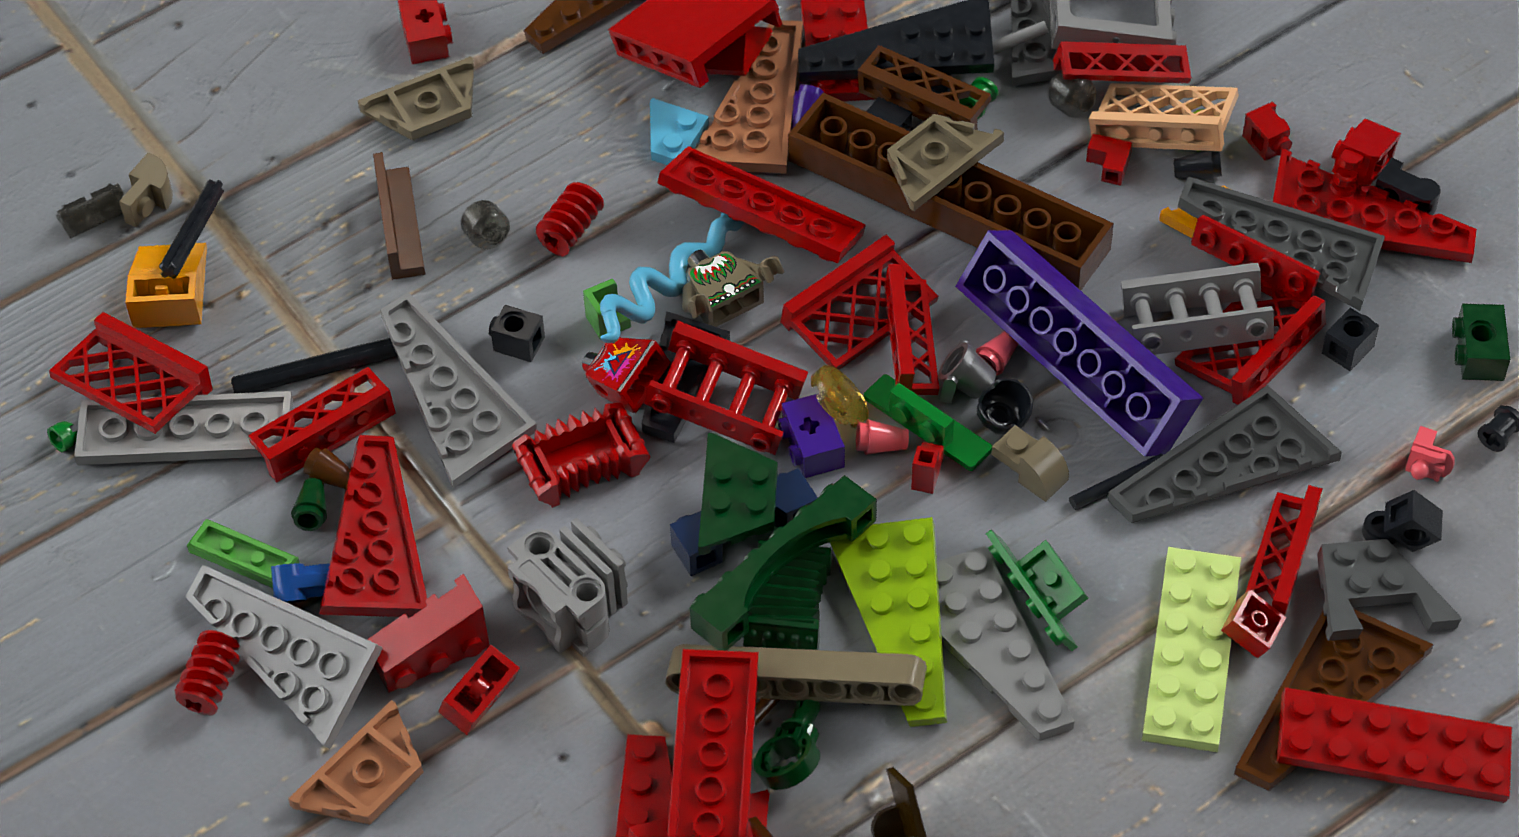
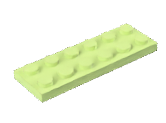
(1191, 650)

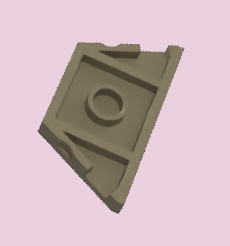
(425, 101)
(937, 155)

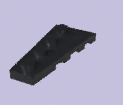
(664, 424)

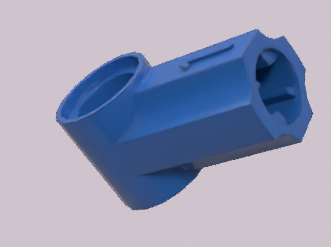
(298, 582)

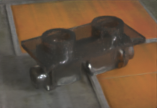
(84, 215)

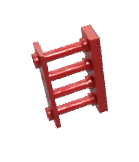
(736, 360)

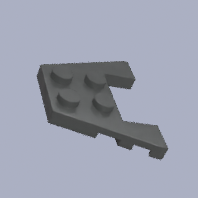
(1370, 576)

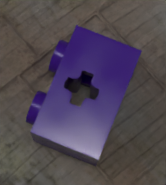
(812, 436)

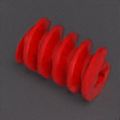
(569, 218)
(207, 672)

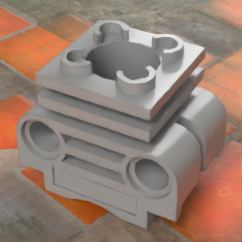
(568, 585)

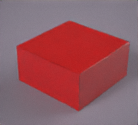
(1253, 624)

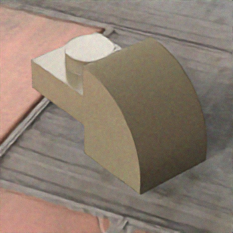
(149, 189)
(1037, 462)

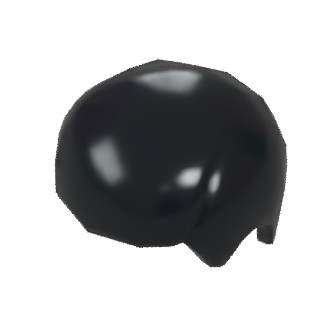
(1005, 405)

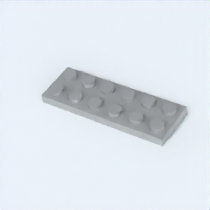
(202, 430)

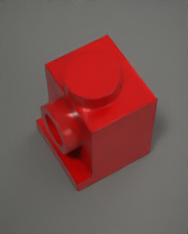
(1266, 131)

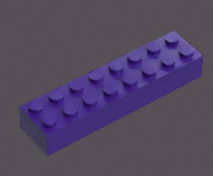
(1079, 343)

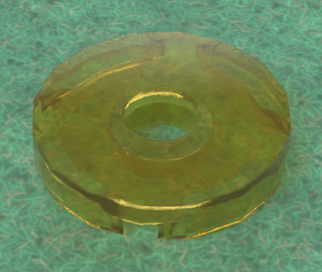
(839, 396)

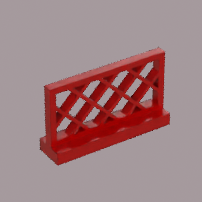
(834, 288)
(1273, 354)
(148, 356)

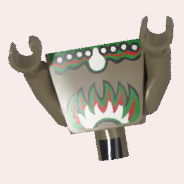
(725, 285)

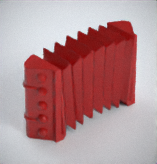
(581, 452)

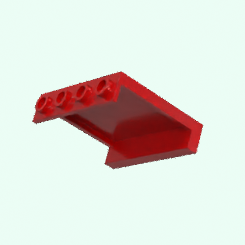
(686, 34)

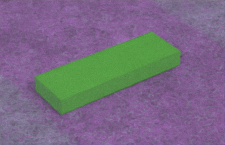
(238, 552)

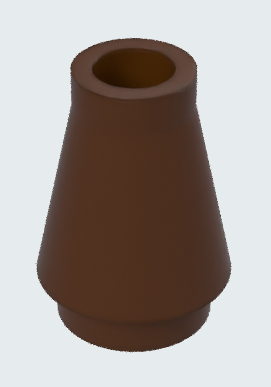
(327, 468)

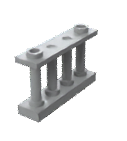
(1193, 290)

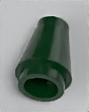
(310, 506)

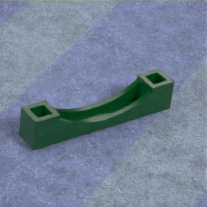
(837, 514)

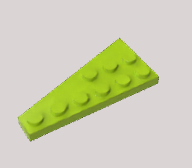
(897, 594)

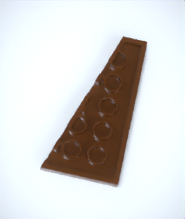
(567, 18)
(1340, 668)

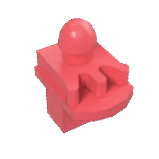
(1427, 459)

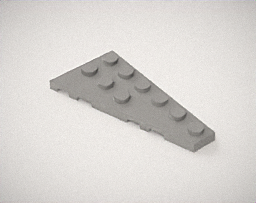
(458, 399)
(993, 641)
(297, 654)

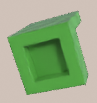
(592, 300)

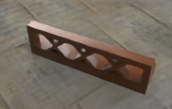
(917, 95)
(399, 220)

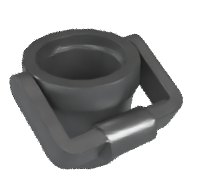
(964, 371)

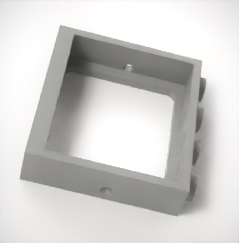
(1081, 29)

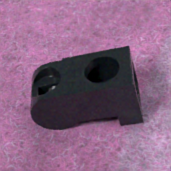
(1405, 186)

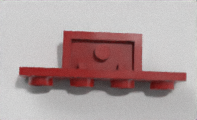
(1240, 249)

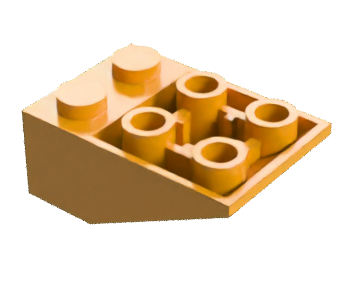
(161, 300)

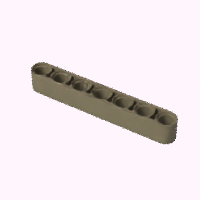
(826, 675)

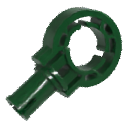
(795, 739)

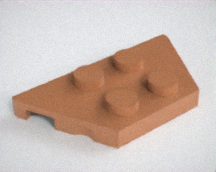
(364, 773)

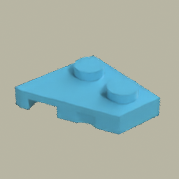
(673, 130)

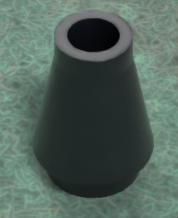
(1199, 165)

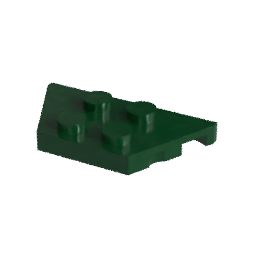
(736, 494)

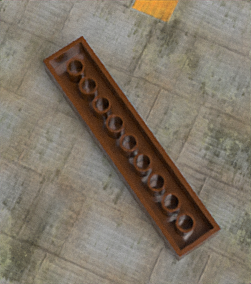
(852, 151)

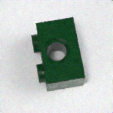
(1481, 342)

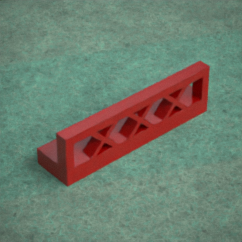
(1123, 62)
(903, 336)
(328, 427)
(1293, 553)

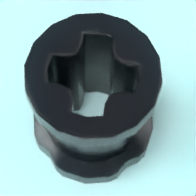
(1500, 428)

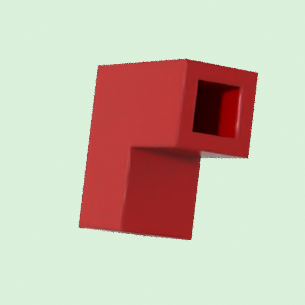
(1112, 154)
(926, 467)

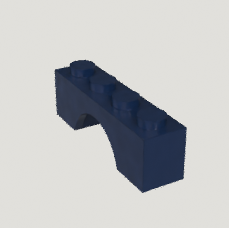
(791, 495)

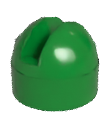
(62, 436)

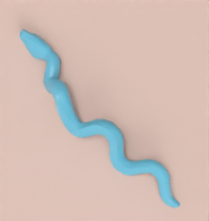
(669, 287)

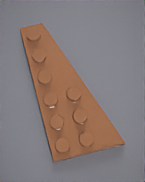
(757, 110)

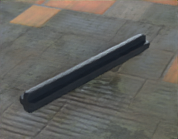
(191, 229)
(314, 366)

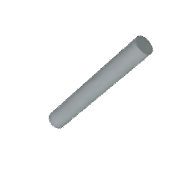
(1020, 37)

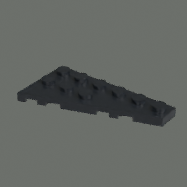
(945, 39)

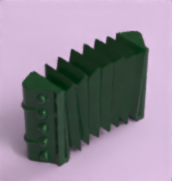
(788, 604)

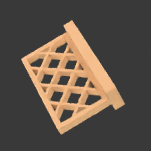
(1171, 129)

